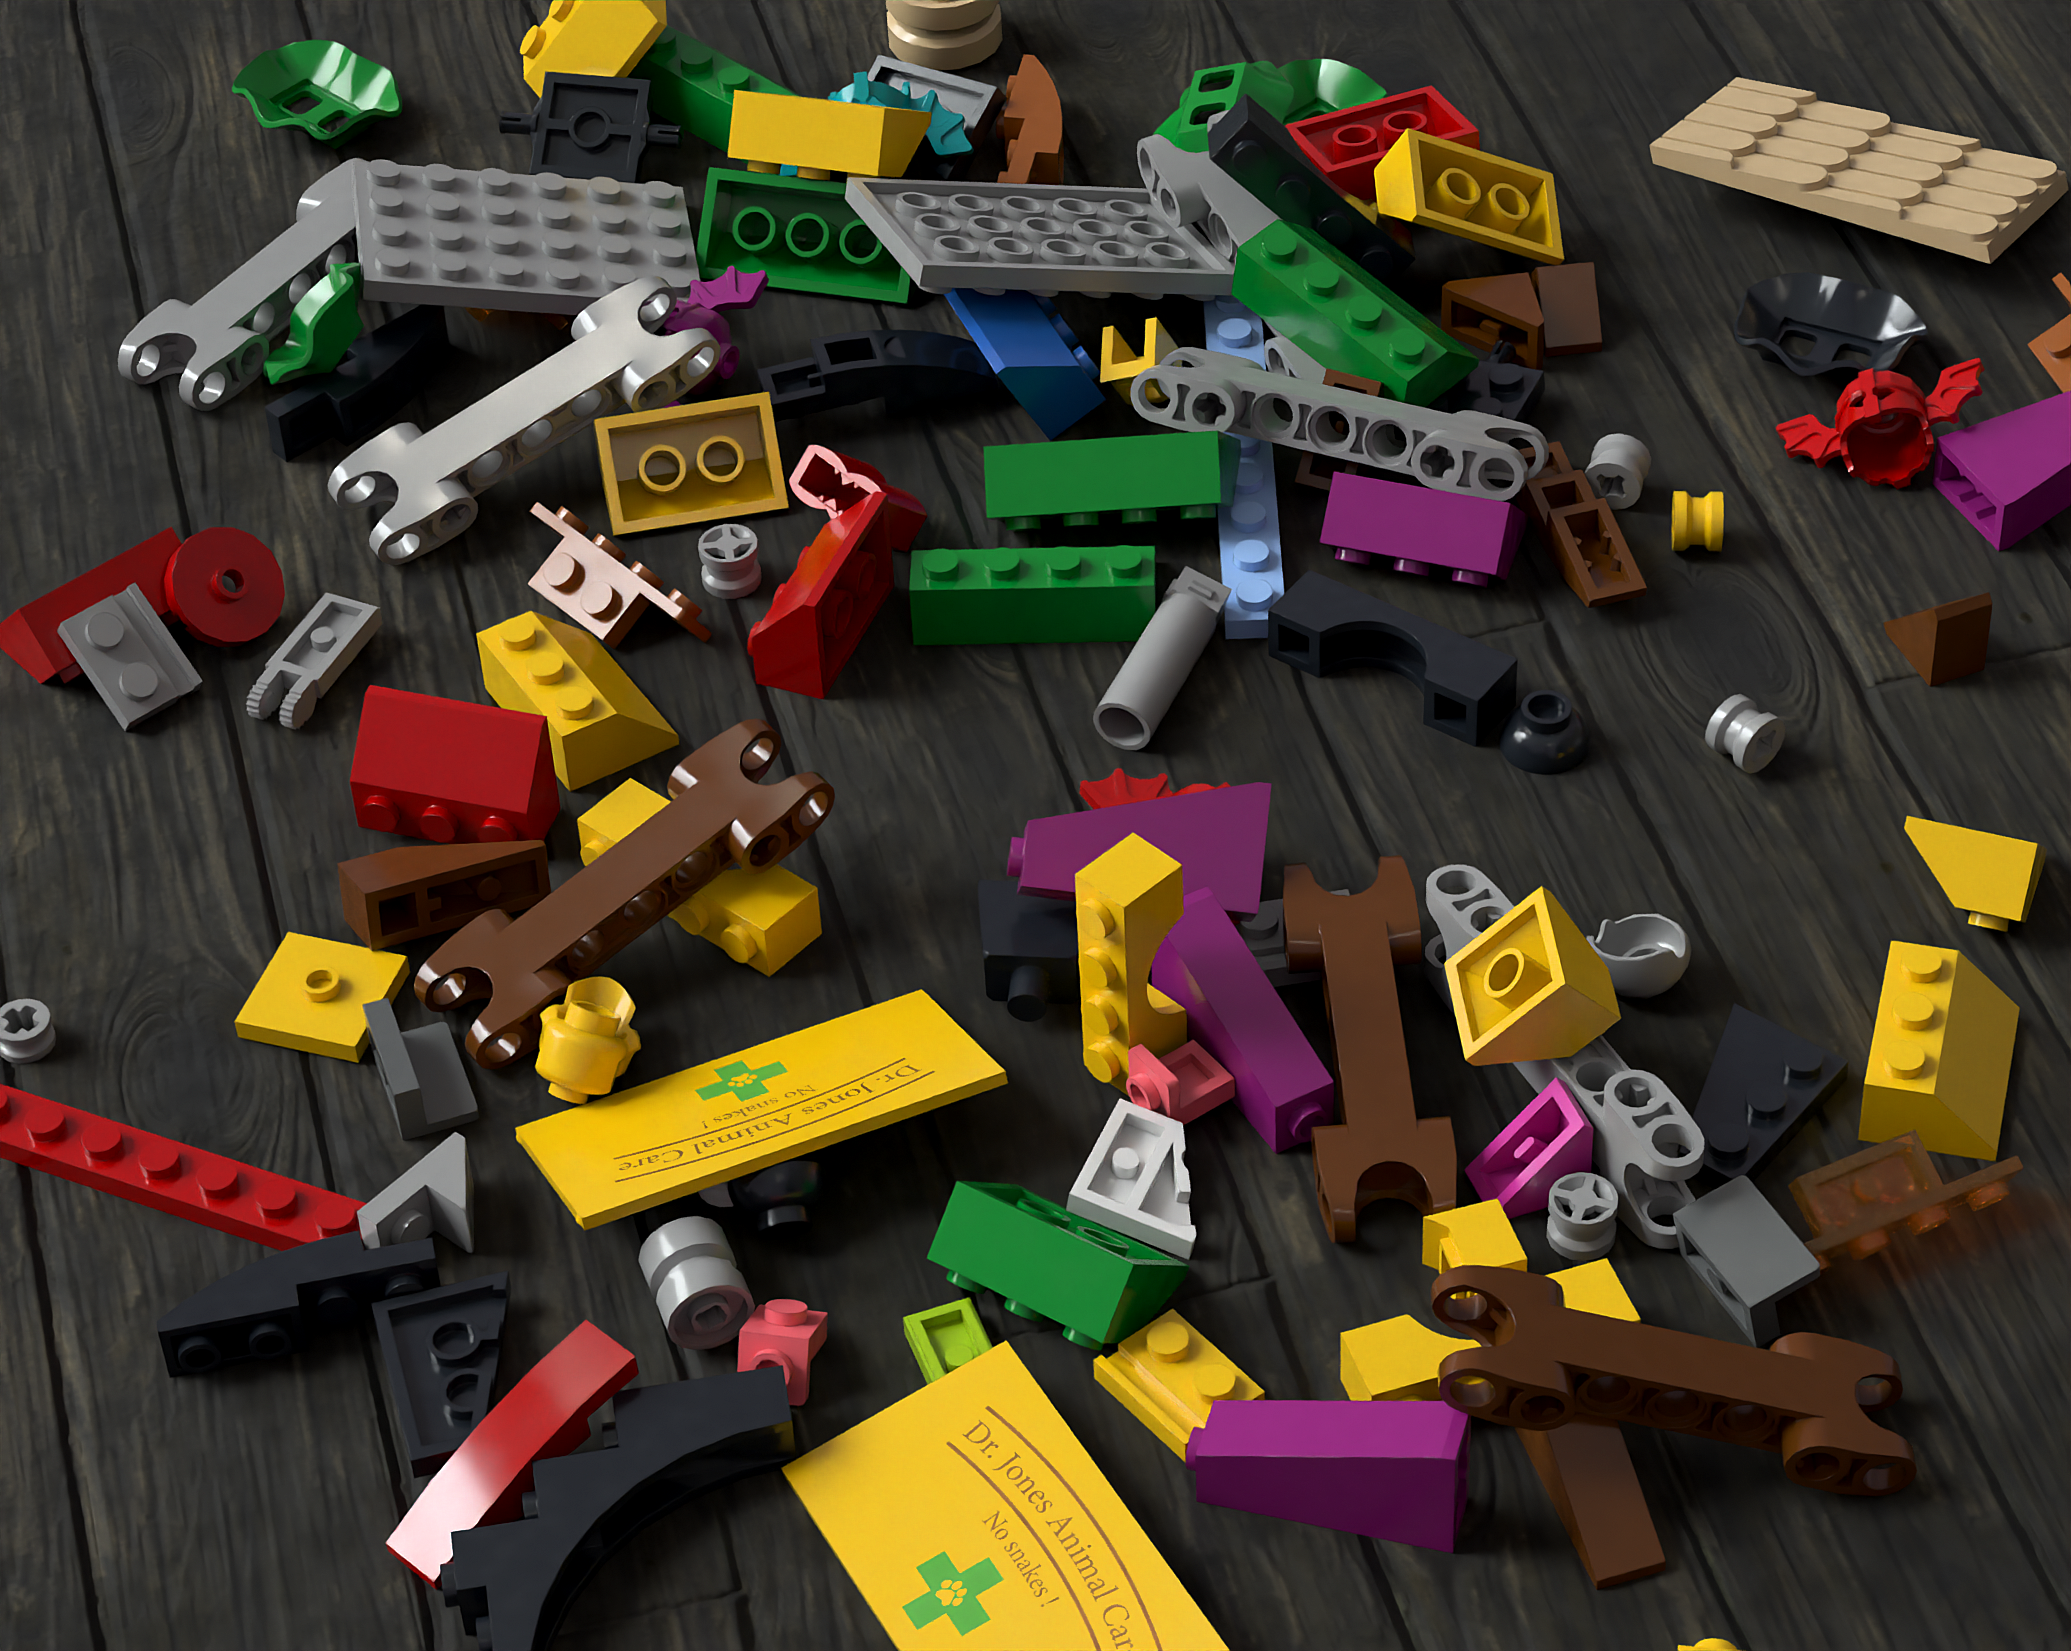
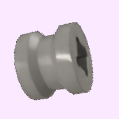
(1613, 457)
(729, 561)
(1745, 733)
(1582, 1216)

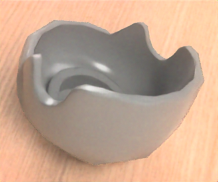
(1643, 953)

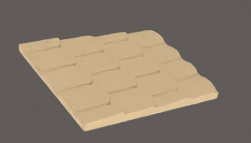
(1862, 168)

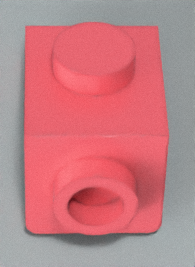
(1178, 1084)
(786, 1336)

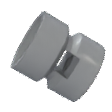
(696, 1283)

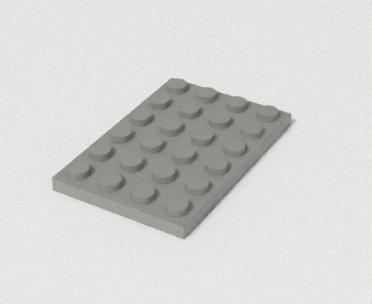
(514, 237)
(1037, 239)

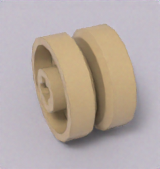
(944, 31)

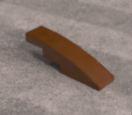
(1578, 531)

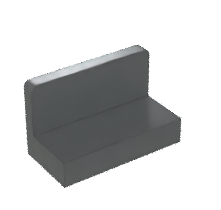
(419, 1073)
(1744, 1255)

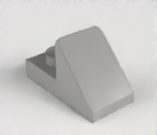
(424, 1199)

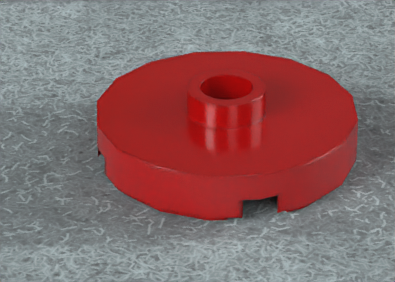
(203, 603)

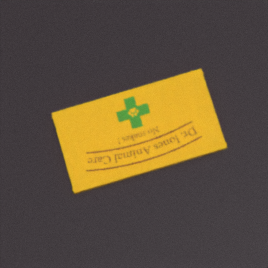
(757, 1108)
(991, 1525)

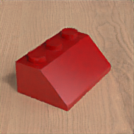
(1355, 139)
(826, 602)
(32, 633)
(452, 770)

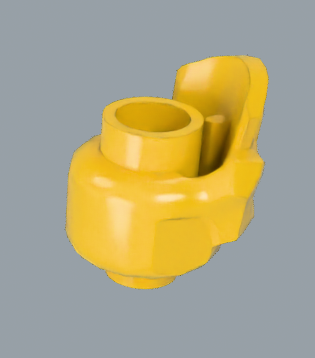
(587, 1039)

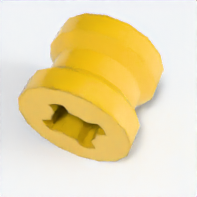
(1697, 521)

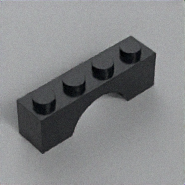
(1275, 170)
(1333, 627)

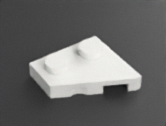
(1138, 1180)

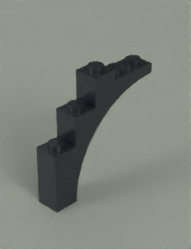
(585, 1507)

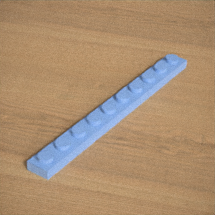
(1251, 527)

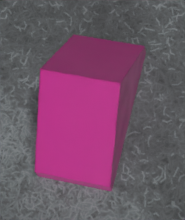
(1534, 1152)

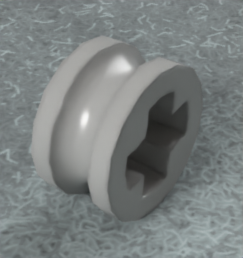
(25, 1045)

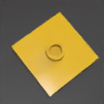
(316, 995)

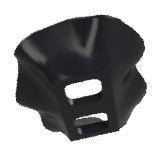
(1832, 315)

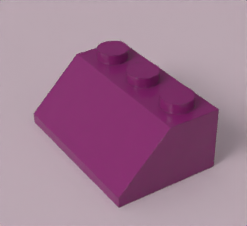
(1421, 529)

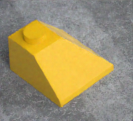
(1980, 870)
(1530, 987)

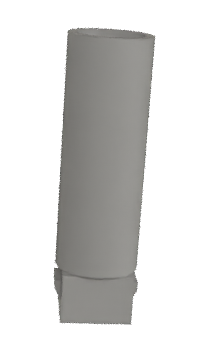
(1161, 660)

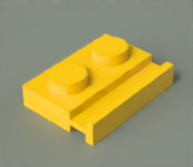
(1171, 1378)

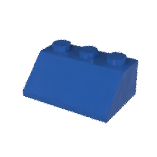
(1031, 354)

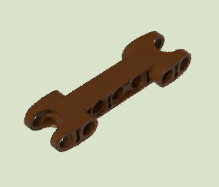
(711, 824)
(1380, 1143)
(1561, 1360)

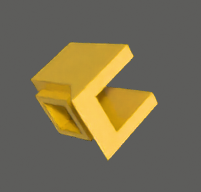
(1122, 366)
(1471, 1237)

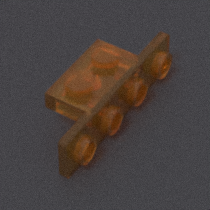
(1886, 1189)

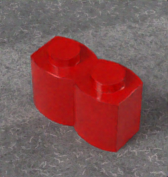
(838, 482)

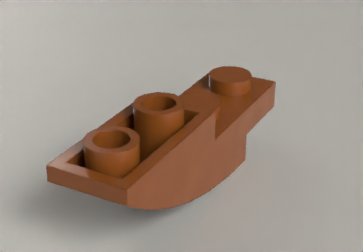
(1032, 127)

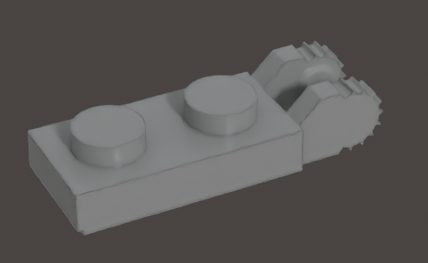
(313, 658)

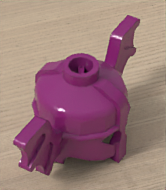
(701, 310)

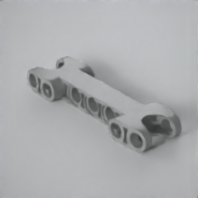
(1195, 189)
(229, 328)
(1441, 451)
(440, 472)
(1631, 1111)

